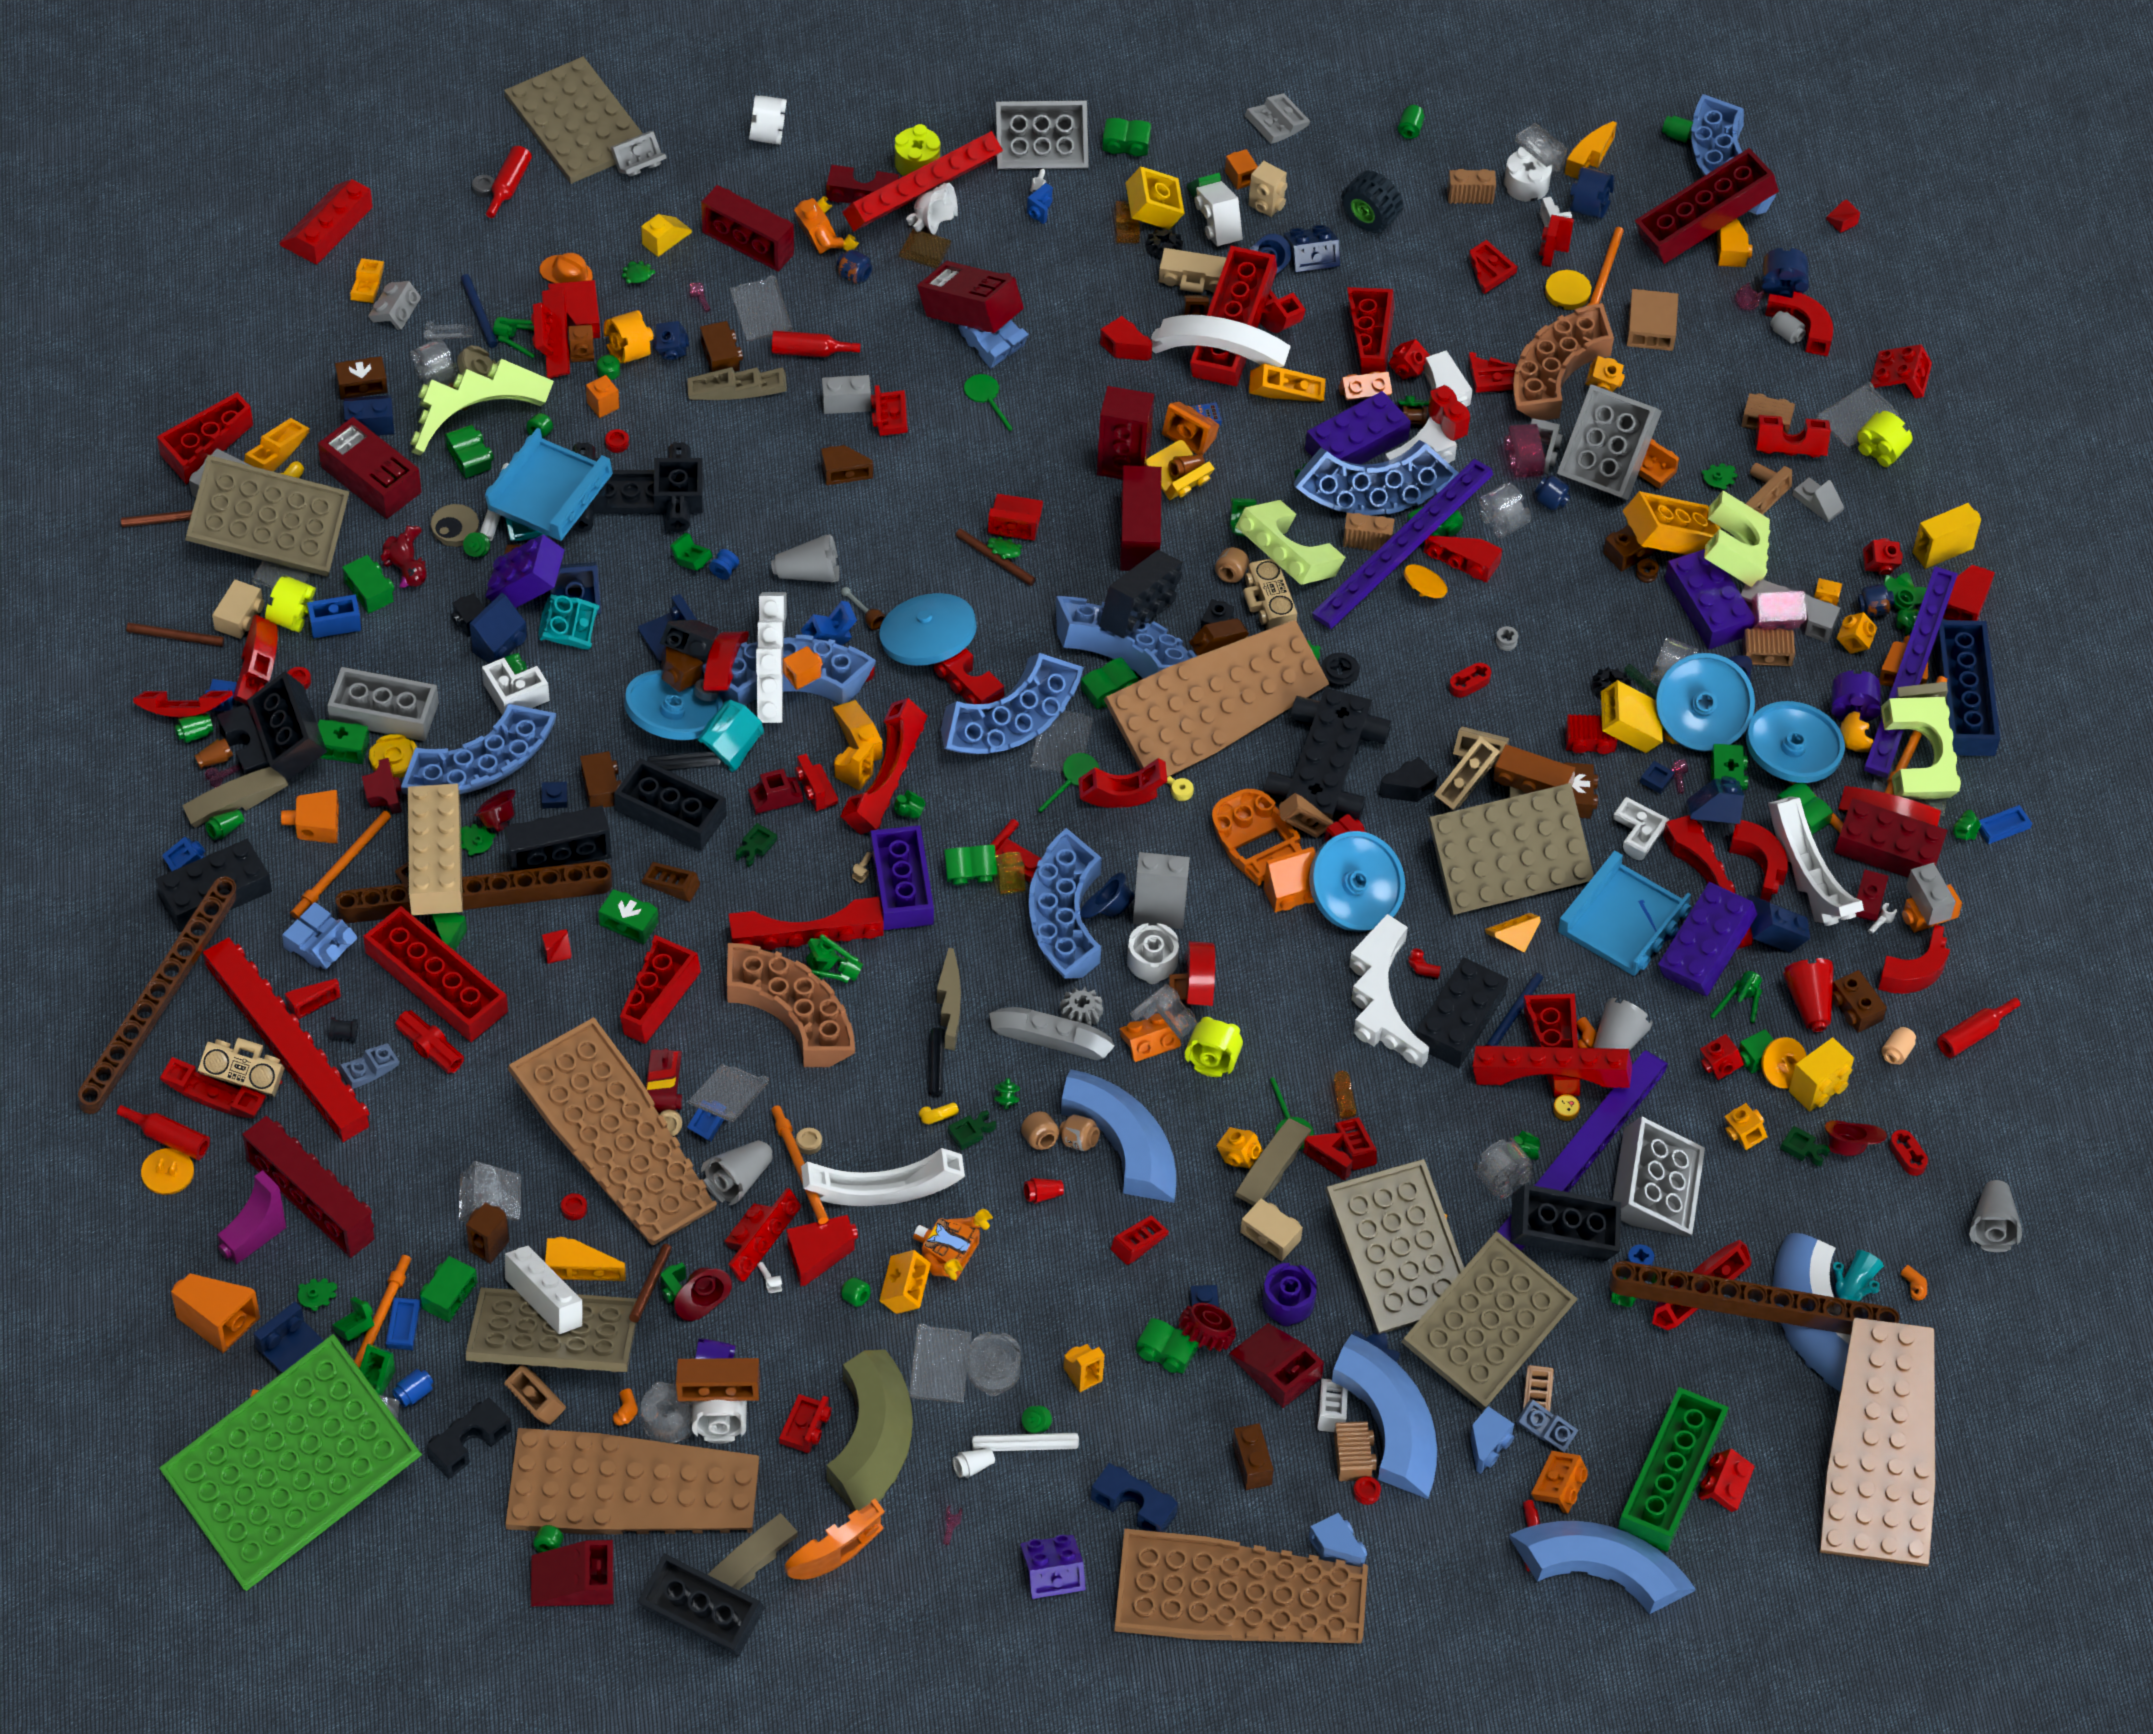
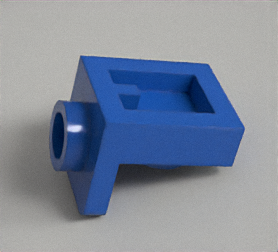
(1039, 202)
(221, 685)
(183, 853)
(705, 1124)

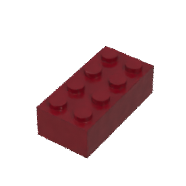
(747, 228)
(1888, 839)

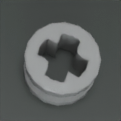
(1508, 632)

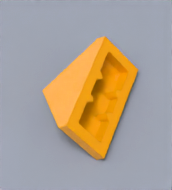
(1516, 931)

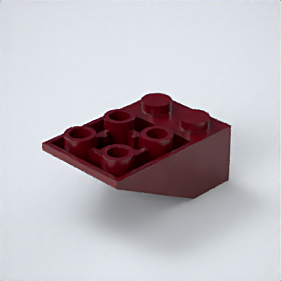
(1278, 1363)
(574, 1575)

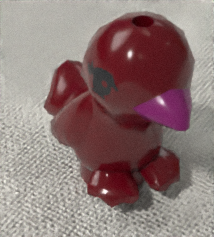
(401, 554)

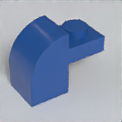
(833, 627)

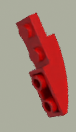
(258, 658)

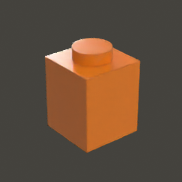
(1239, 168)
(602, 396)
(802, 667)

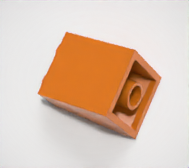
(215, 1309)

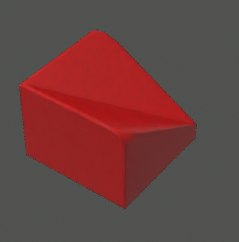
(1844, 216)
(556, 946)

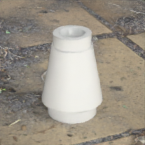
(972, 1462)

